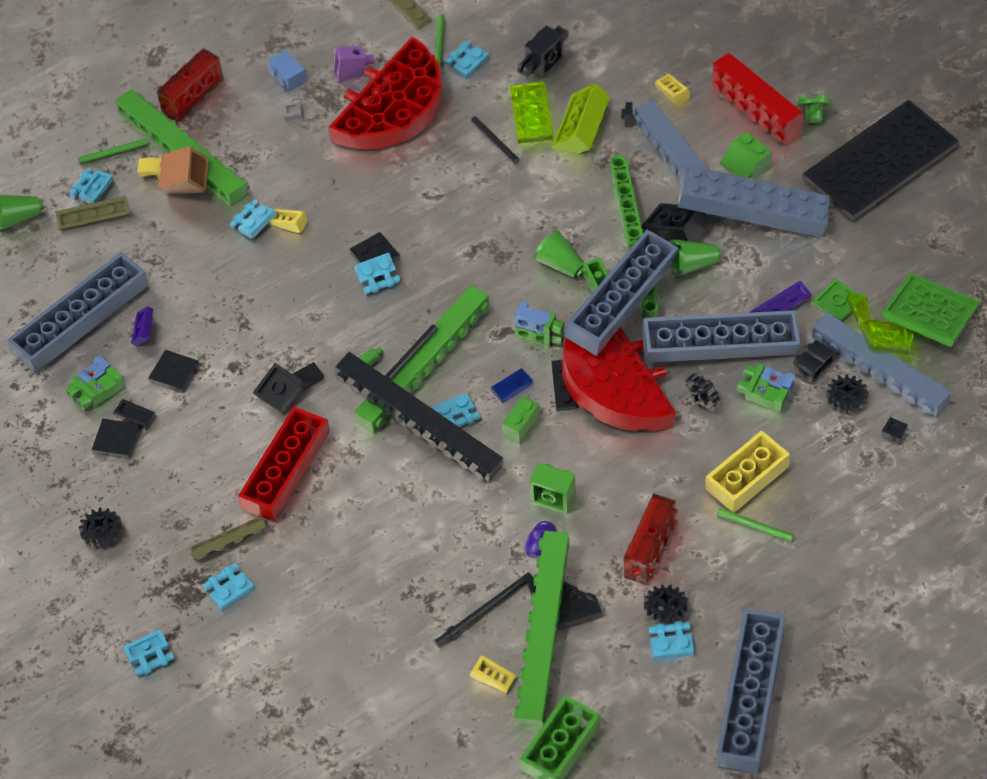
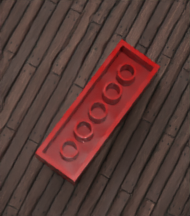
(757, 99)
(283, 464)

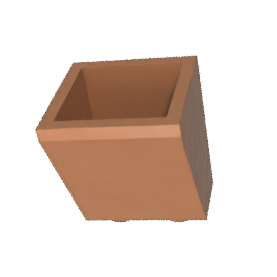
(183, 172)

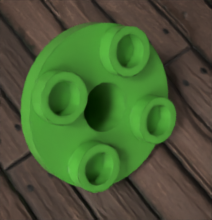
(814, 107)

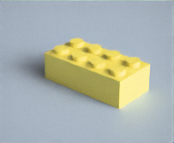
(747, 471)

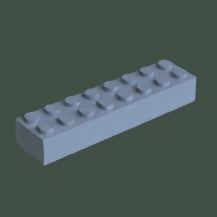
(753, 201)
(621, 292)
(78, 312)
(720, 336)
(750, 691)

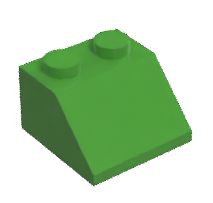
(746, 156)

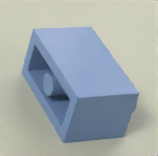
(287, 70)

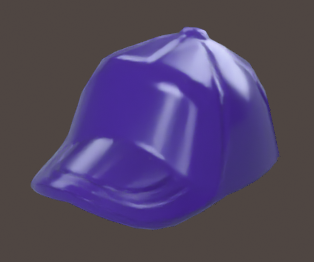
(532, 541)

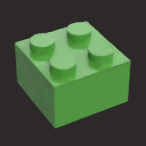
(552, 488)

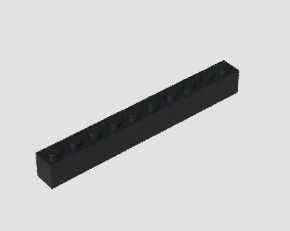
(418, 417)

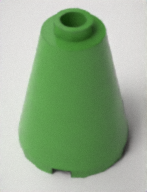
(17, 209)
(559, 255)
(693, 256)

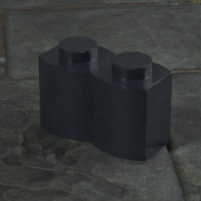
(813, 361)

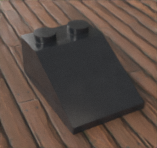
(676, 223)

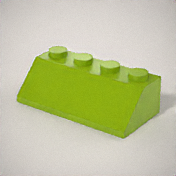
(581, 120)

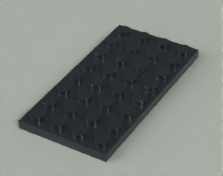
(880, 159)

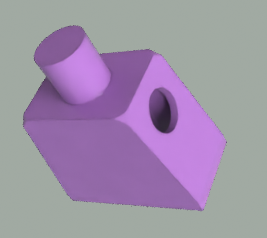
(350, 62)

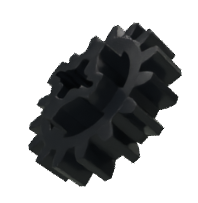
(703, 392)
(847, 394)
(100, 527)
(665, 603)

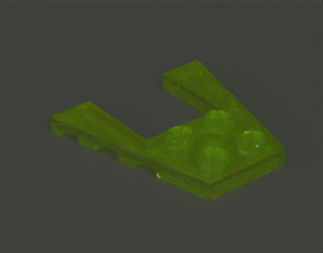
(879, 334)

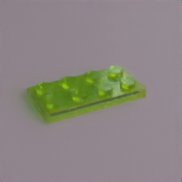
(531, 112)

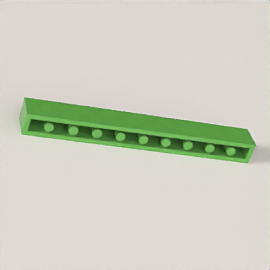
(171, 138)
(451, 328)
(543, 629)

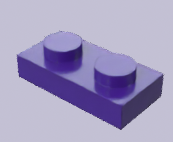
(142, 326)

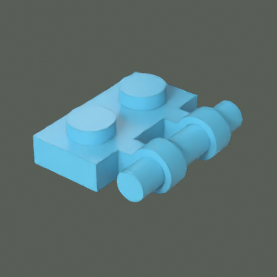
(470, 62)
(95, 186)
(257, 220)
(375, 268)
(457, 408)
(230, 592)
(671, 646)
(145, 648)

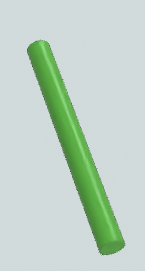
(439, 38)
(111, 151)
(755, 525)

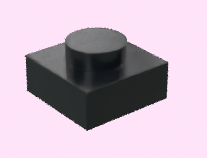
(627, 114)
(894, 429)

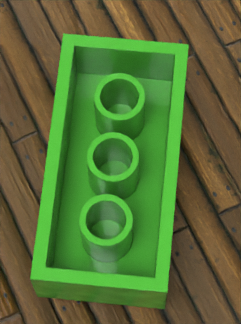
(560, 740)

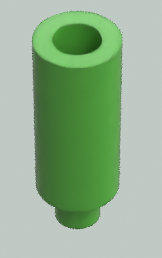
(371, 355)

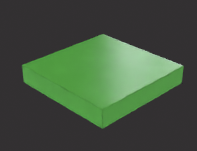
(834, 300)

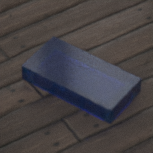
(511, 385)

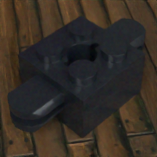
(543, 52)

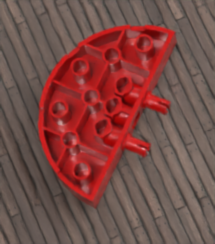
(394, 103)
(617, 385)

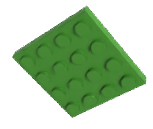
(930, 309)

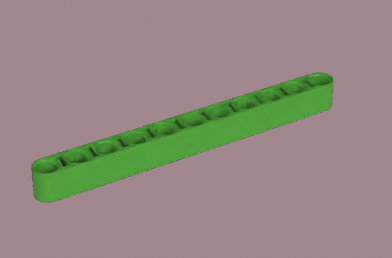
(630, 222)

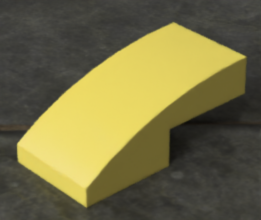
(149, 167)

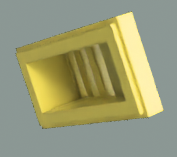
(674, 91)
(297, 224)
(489, 680)

